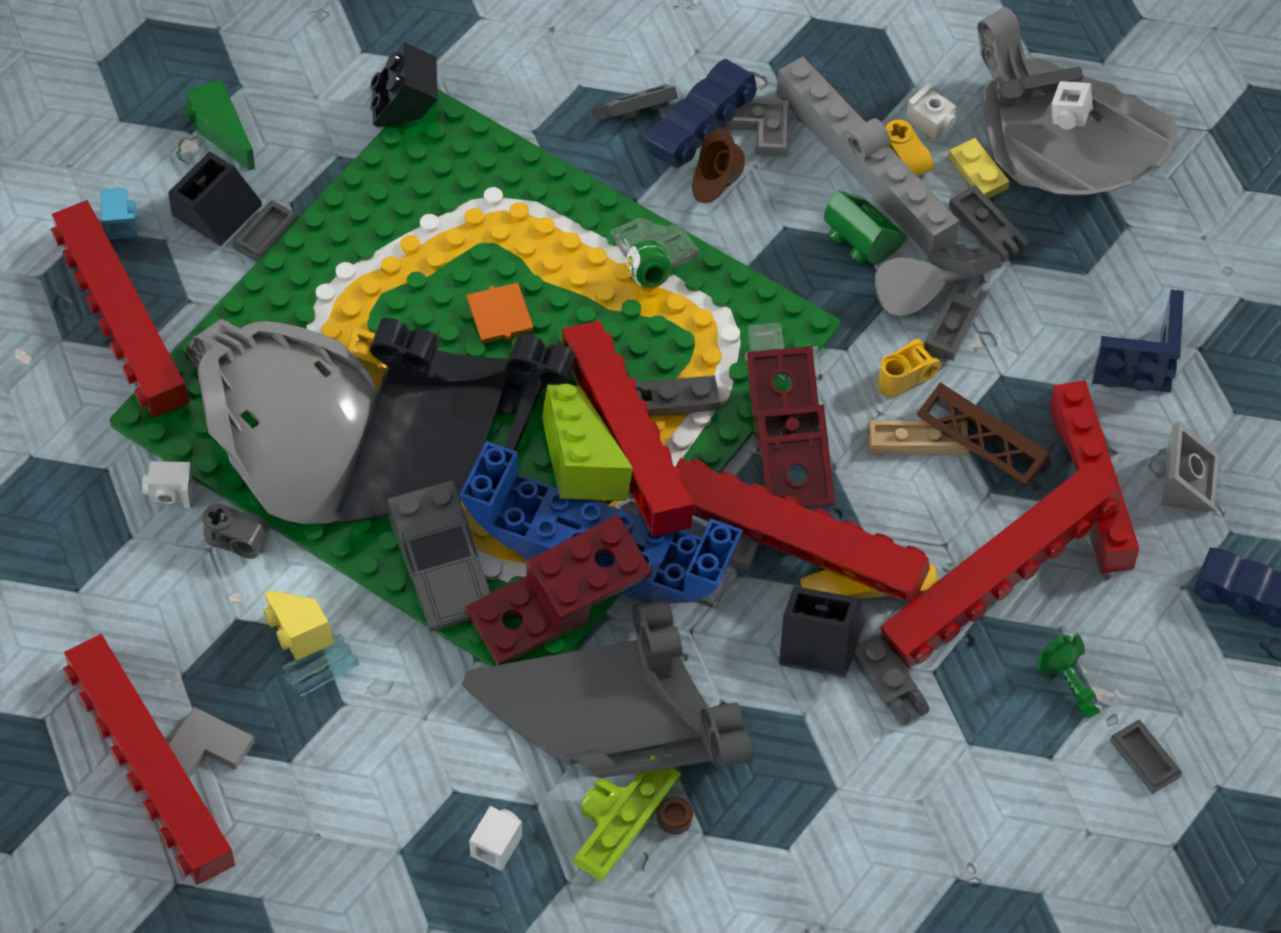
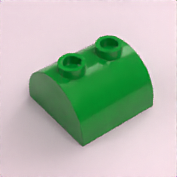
(863, 227)

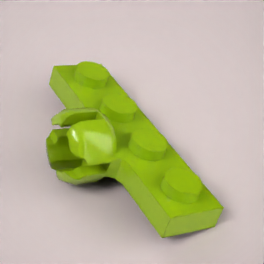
(620, 817)

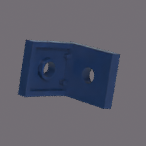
(1151, 362)

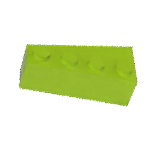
(582, 449)

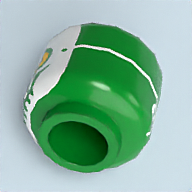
(649, 264)

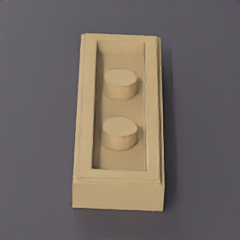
(912, 438)

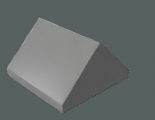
(1189, 471)

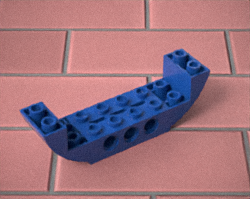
(533, 519)

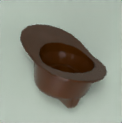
(718, 166)

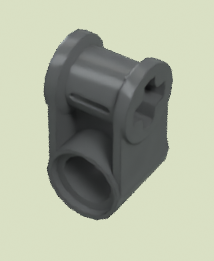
(237, 533)

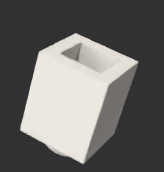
(496, 837)

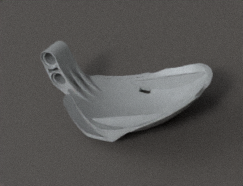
(1058, 160)
(304, 416)

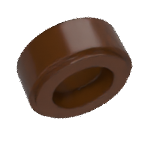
(675, 815)

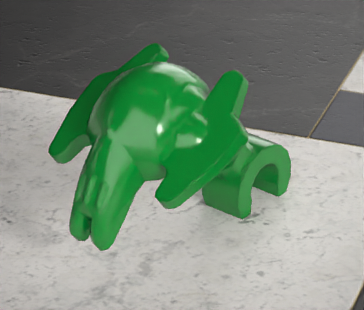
(1060, 657)

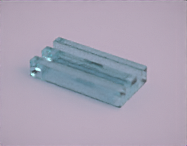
(298, 670)

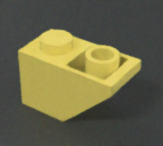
(299, 623)

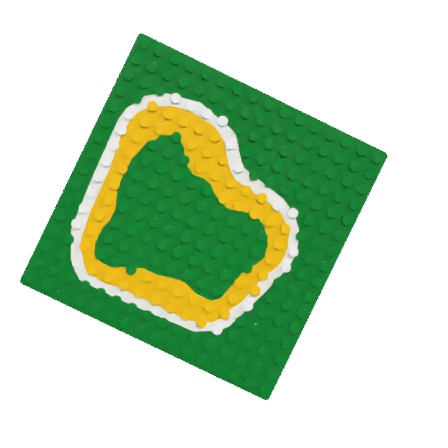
(445, 215)

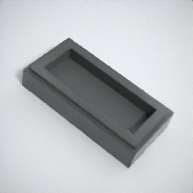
(264, 230)
(1145, 756)

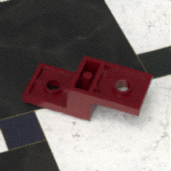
(790, 425)
(558, 591)

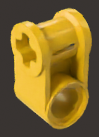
(909, 147)
(906, 369)

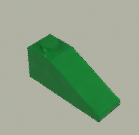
(218, 121)

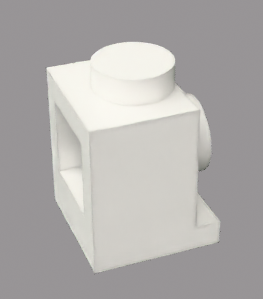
(931, 112)
(1071, 113)
(169, 482)

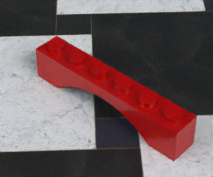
(1080, 430)

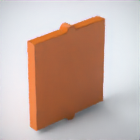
(499, 313)

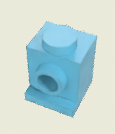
(118, 214)

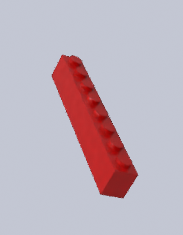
(120, 310)
(654, 480)
(806, 533)
(1000, 565)
(149, 760)

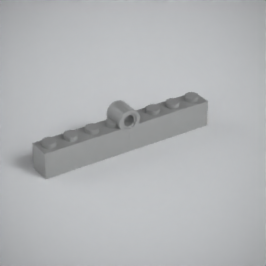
(867, 156)

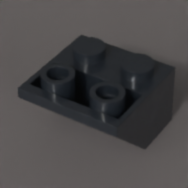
(404, 87)
(213, 199)
(820, 631)

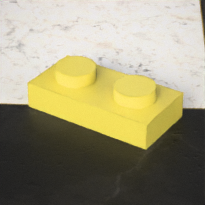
(978, 168)

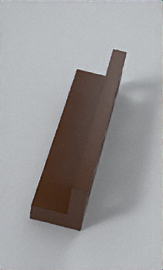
(988, 428)

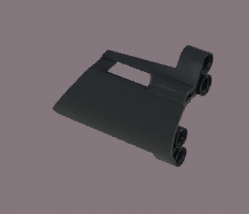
(438, 413)

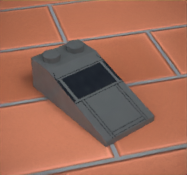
(438, 553)

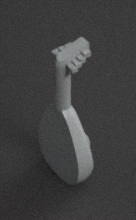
(910, 284)

